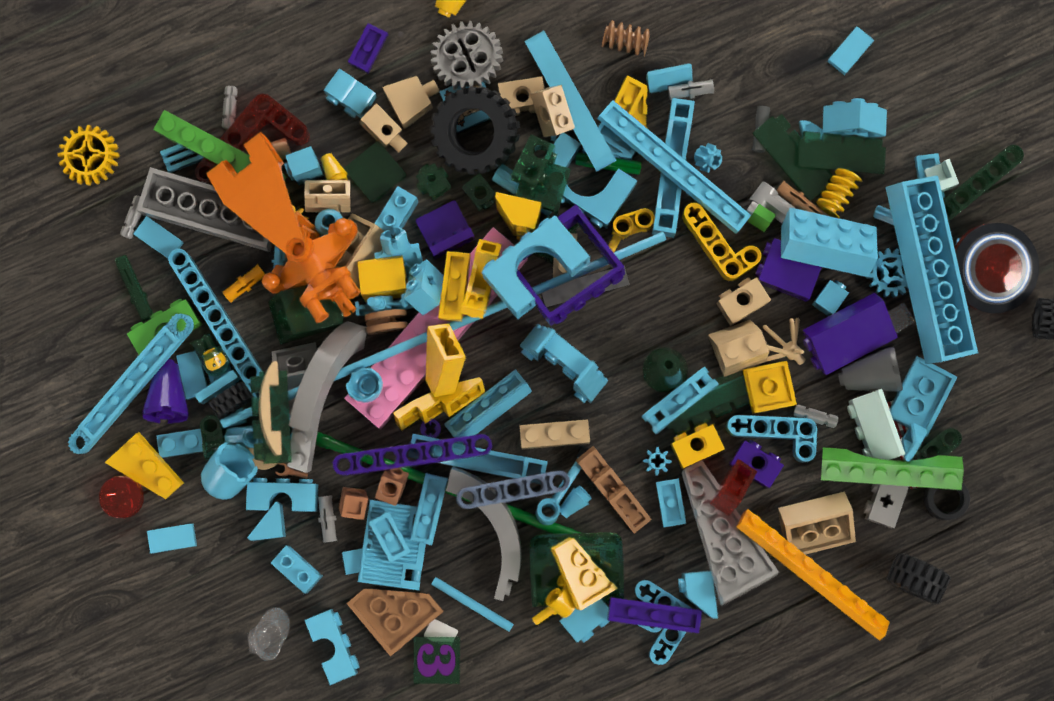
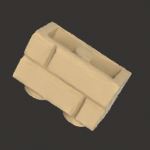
(327, 195)

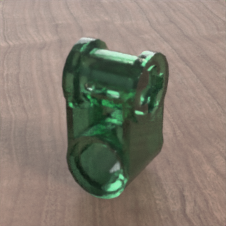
(211, 439)

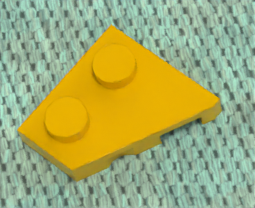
(633, 99)

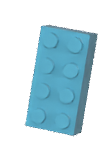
(829, 242)

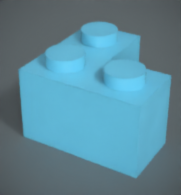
(855, 118)

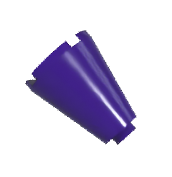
(166, 396)

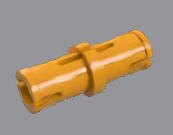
(243, 283)

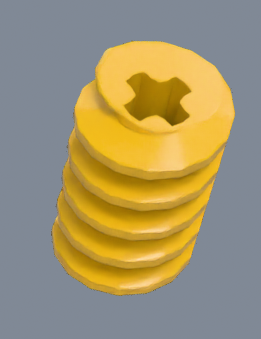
(837, 191)

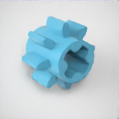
(708, 157)
(661, 457)

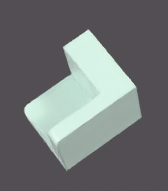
(945, 174)

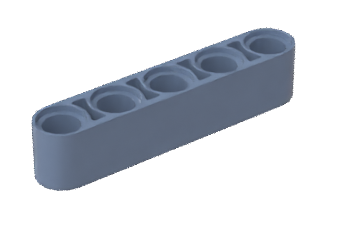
(523, 489)

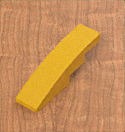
(429, 407)

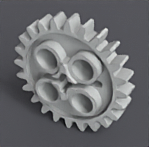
(485, 48)

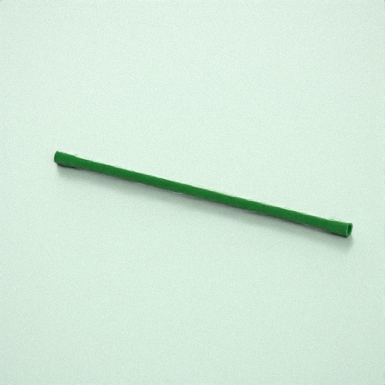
(328, 442)

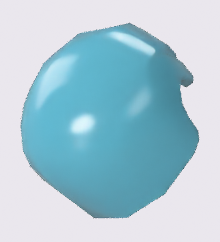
(365, 385)

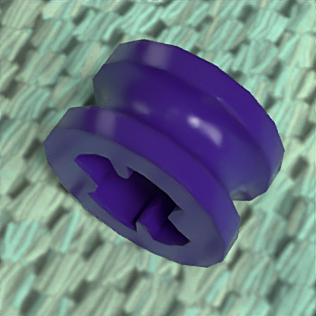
(438, 428)

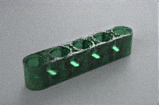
(985, 178)

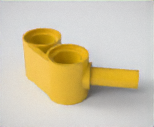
(631, 220)
(558, 603)

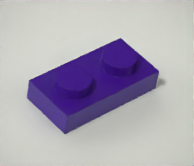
(367, 48)

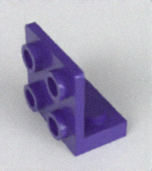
(445, 229)

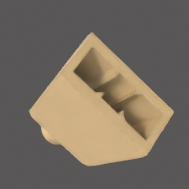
(410, 99)
(378, 119)

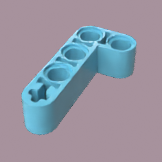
(771, 432)

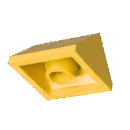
(382, 277)

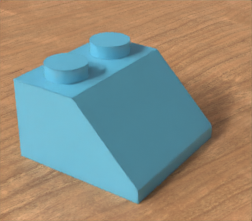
(700, 590)

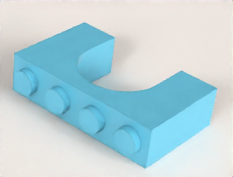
(606, 204)
(548, 238)

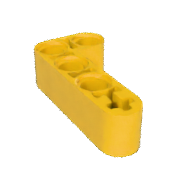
(717, 239)

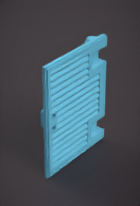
(374, 563)

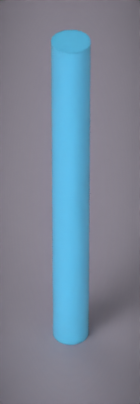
(472, 604)

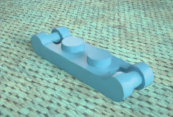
(680, 400)

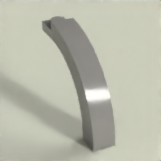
(503, 523)

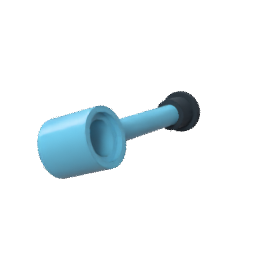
(556, 498)

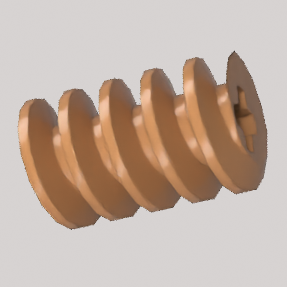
(626, 38)

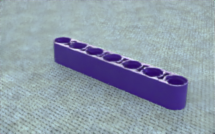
(401, 455)

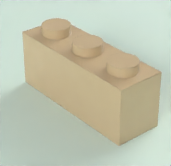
(554, 434)

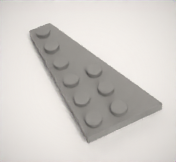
(733, 557)

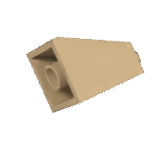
(739, 347)

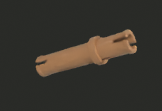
(797, 199)

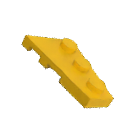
(144, 465)

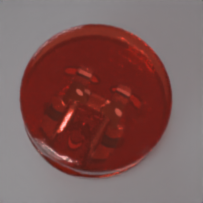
(121, 497)

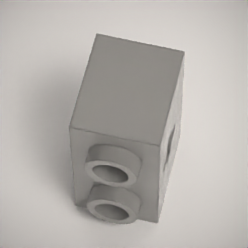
(888, 514)

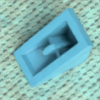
(271, 525)

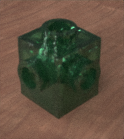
(436, 188)

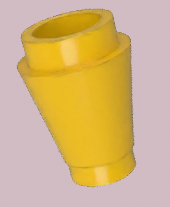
(332, 168)

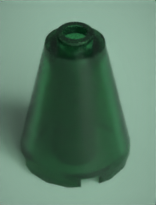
(661, 378)

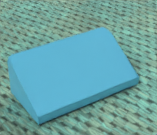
(660, 79)

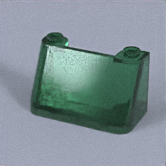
(602, 547)

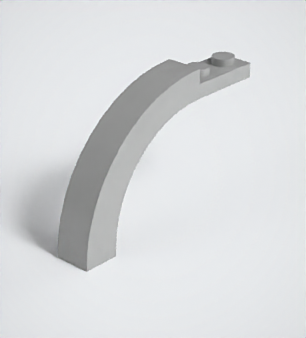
(314, 388)

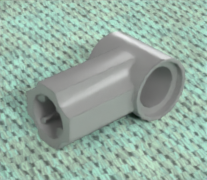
(769, 198)

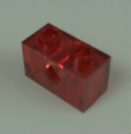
(733, 487)

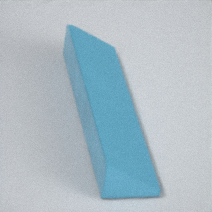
(489, 406)

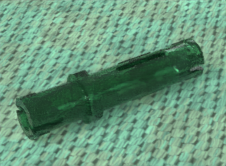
(137, 295)

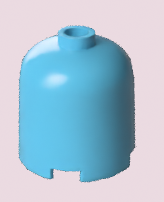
(228, 471)

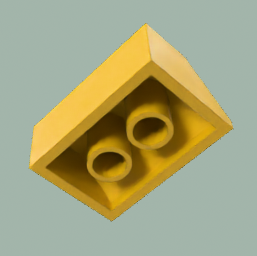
(518, 213)

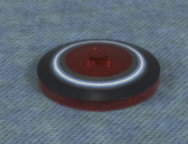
(997, 267)

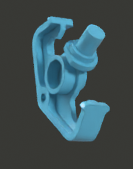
(381, 303)

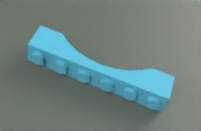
(668, 192)
(494, 463)

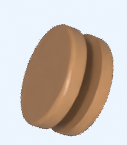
(385, 321)

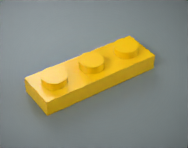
(454, 286)

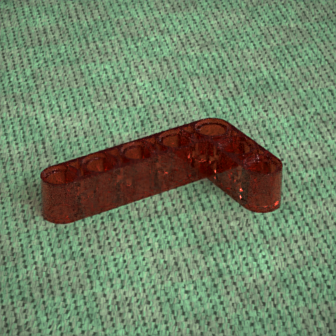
(261, 118)

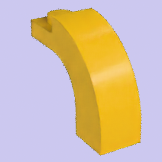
(478, 290)

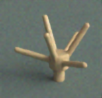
(789, 349)

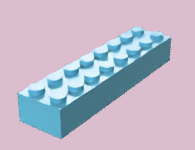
(931, 269)

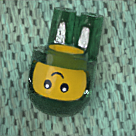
(210, 356)

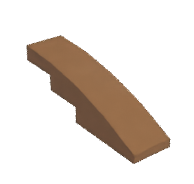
(613, 489)

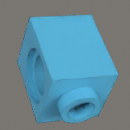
(830, 297)

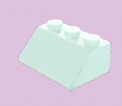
(875, 426)

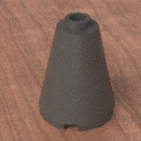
(873, 373)

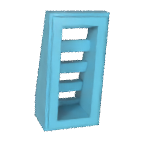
(912, 440)

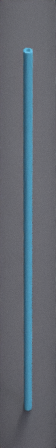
(493, 308)

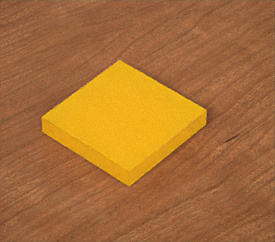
(769, 387)

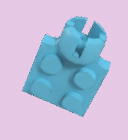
(399, 246)

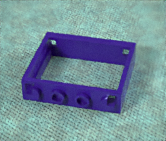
(569, 219)

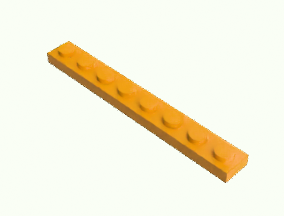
(813, 574)

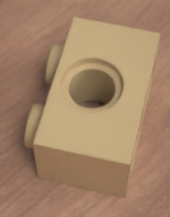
(513, 88)
(552, 111)
(733, 310)

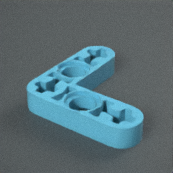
(674, 602)

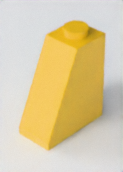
(443, 360)

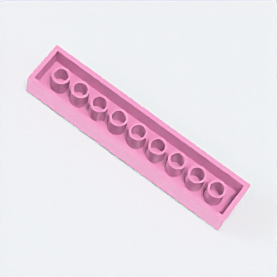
(407, 370)

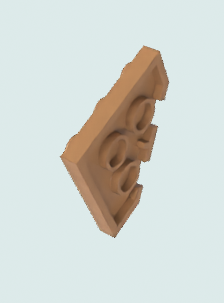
(394, 615)

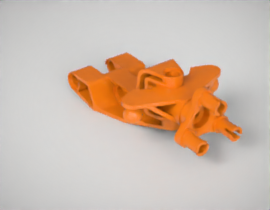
(263, 202)

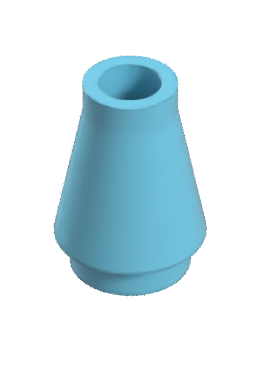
(576, 500)

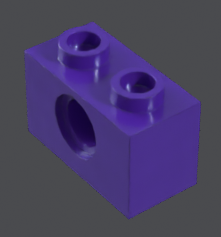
(771, 462)

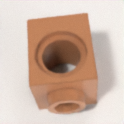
(388, 492)
(353, 503)

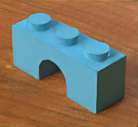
(261, 494)
(342, 663)

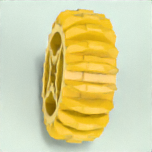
(89, 164)

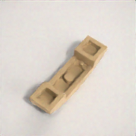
(272, 438)

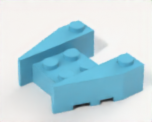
(574, 364)

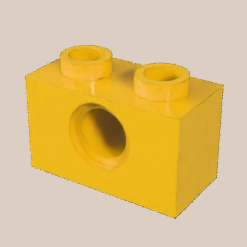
(710, 445)

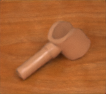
(289, 471)

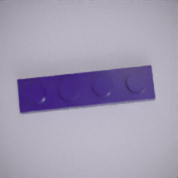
(654, 615)

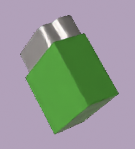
(760, 216)

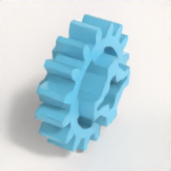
(883, 268)

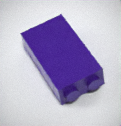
(849, 334)

